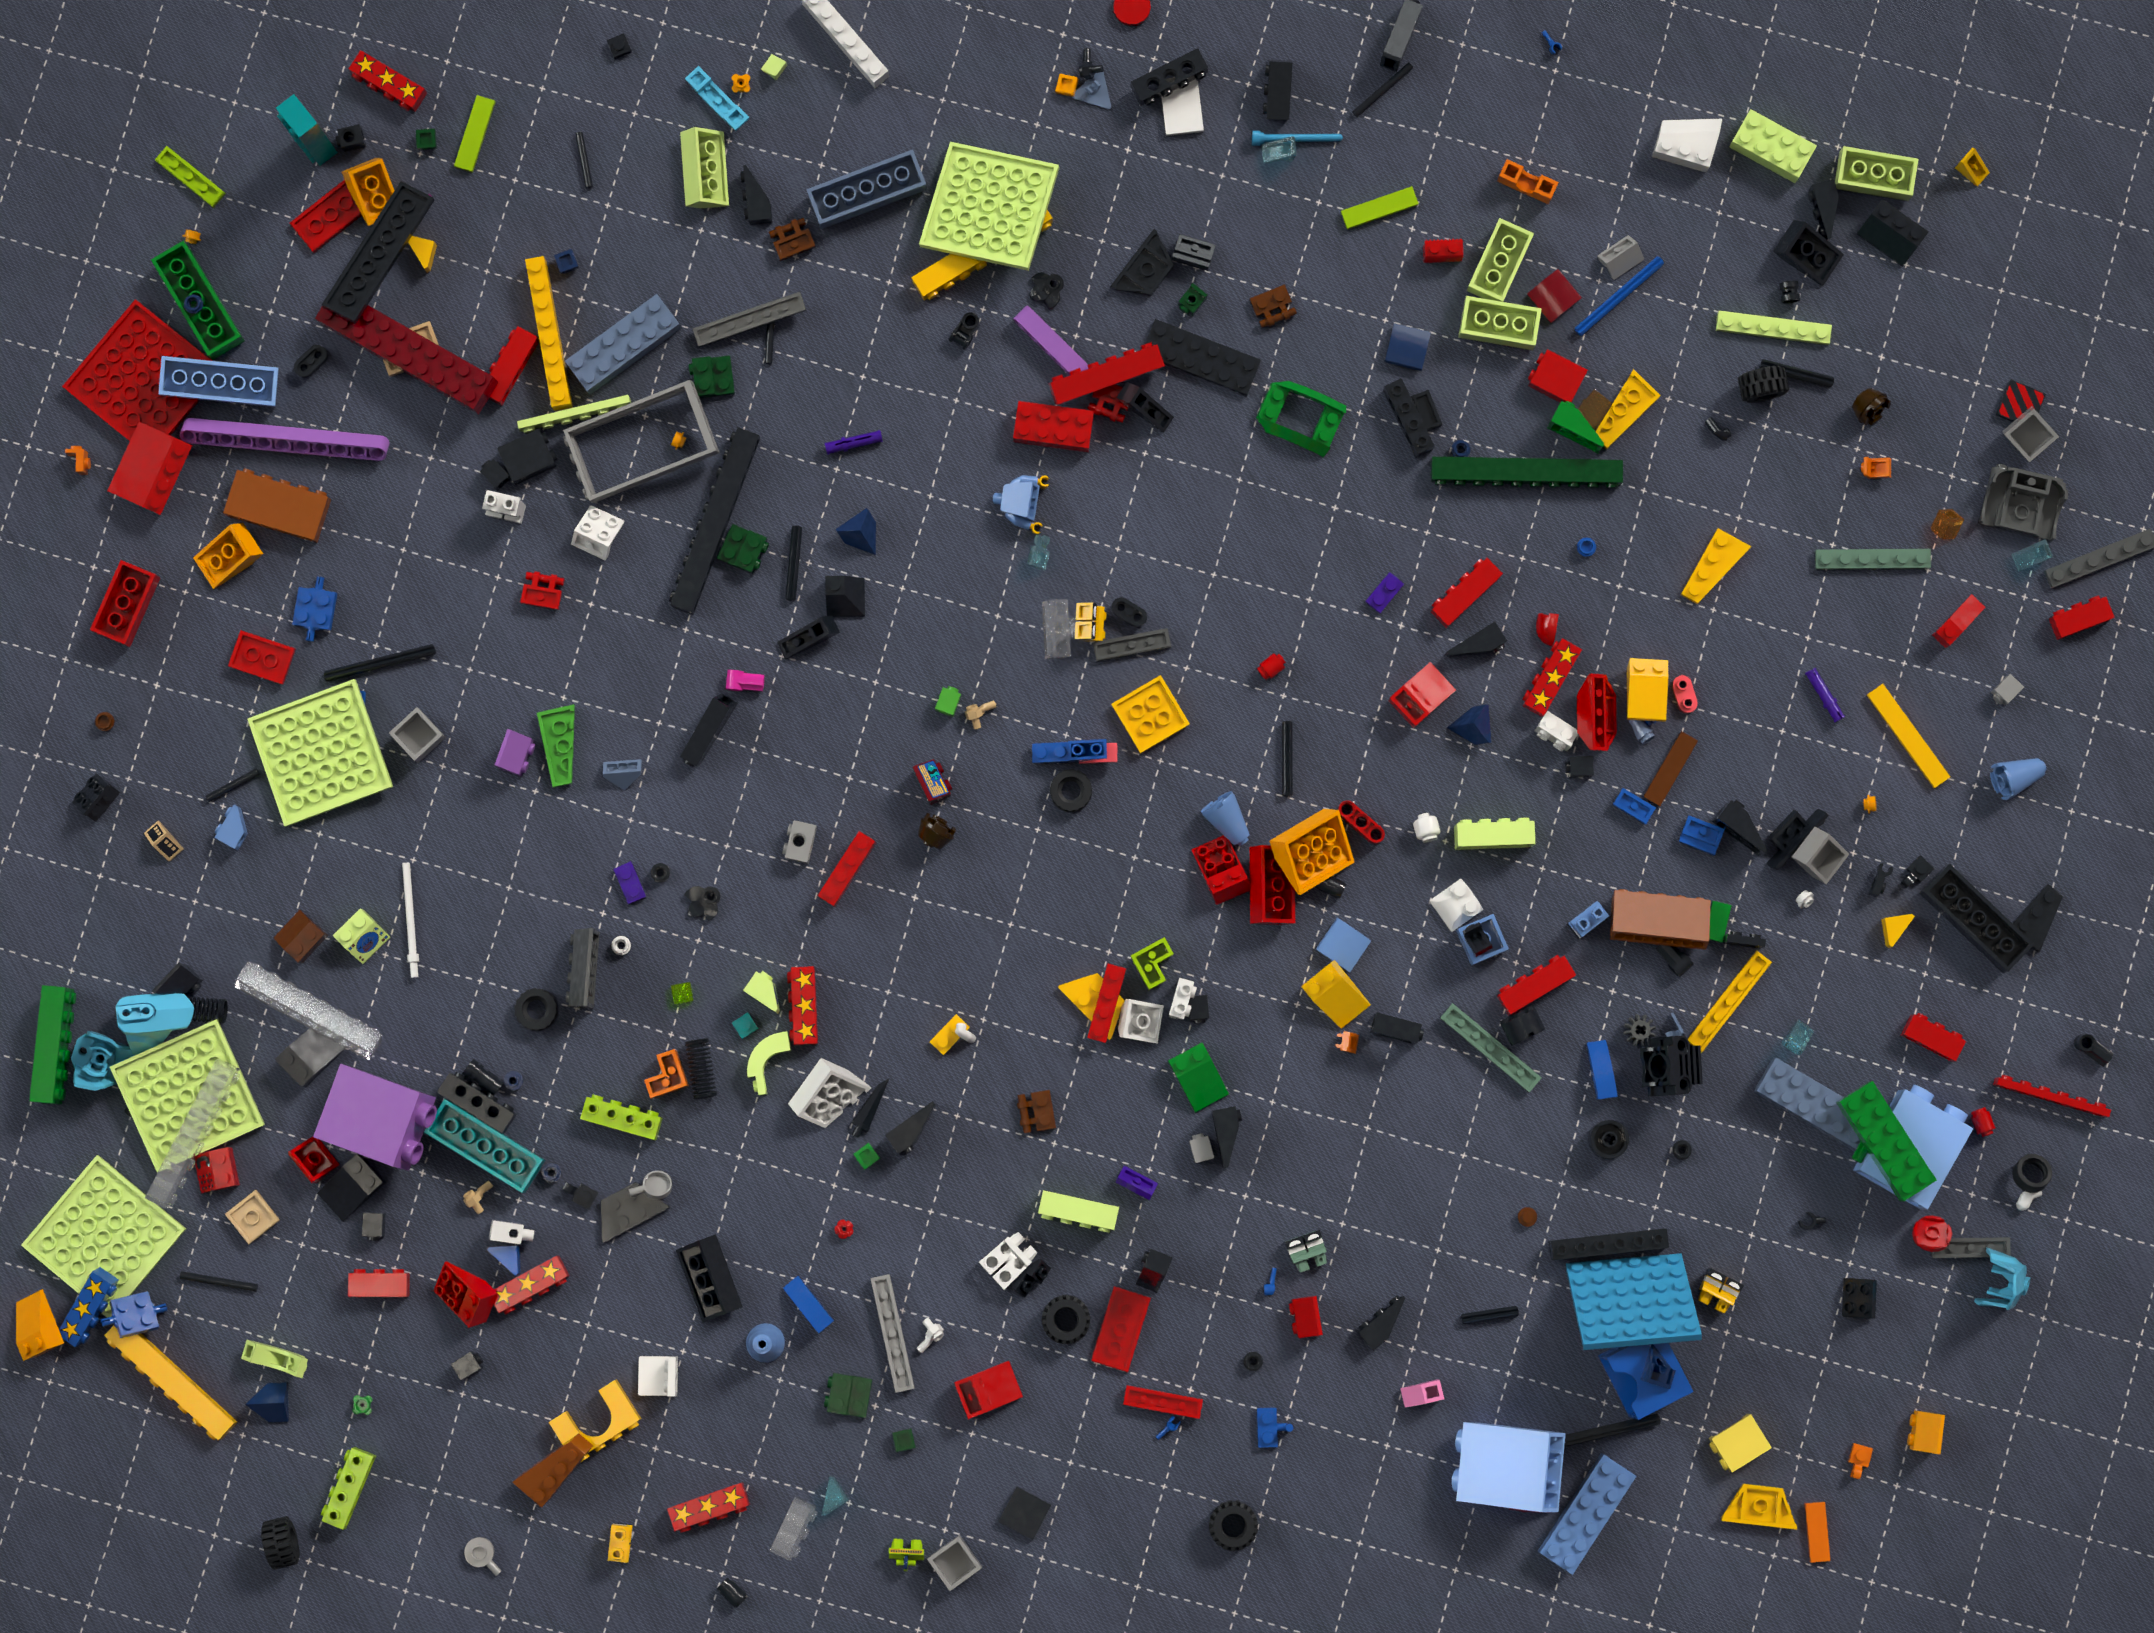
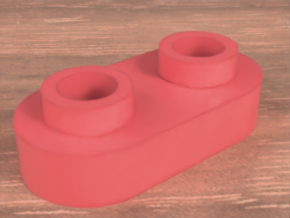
(1683, 694)

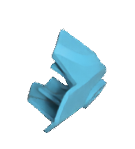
(163, 1015)
(89, 1069)
(2016, 1275)

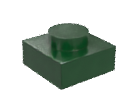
(426, 139)
(903, 1440)

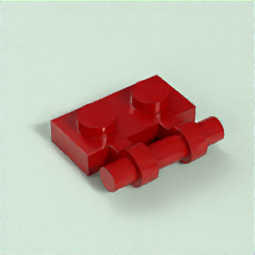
(1108, 396)
(542, 596)

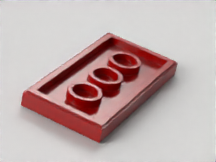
(326, 217)
(1120, 1329)

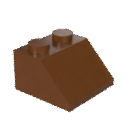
(300, 937)

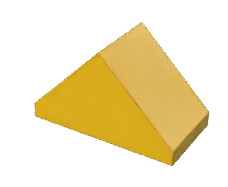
(1973, 167)
(424, 251)
(1894, 927)

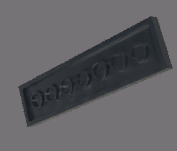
(378, 252)

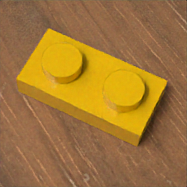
(946, 1036)

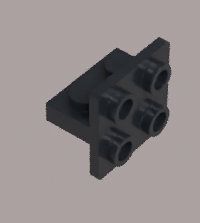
(95, 797)
(1859, 1298)

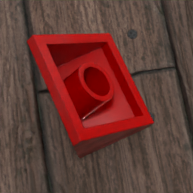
(313, 1159)

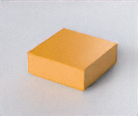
(1066, 85)

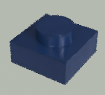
(566, 261)

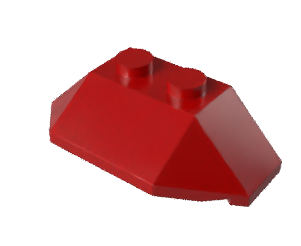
(1596, 712)

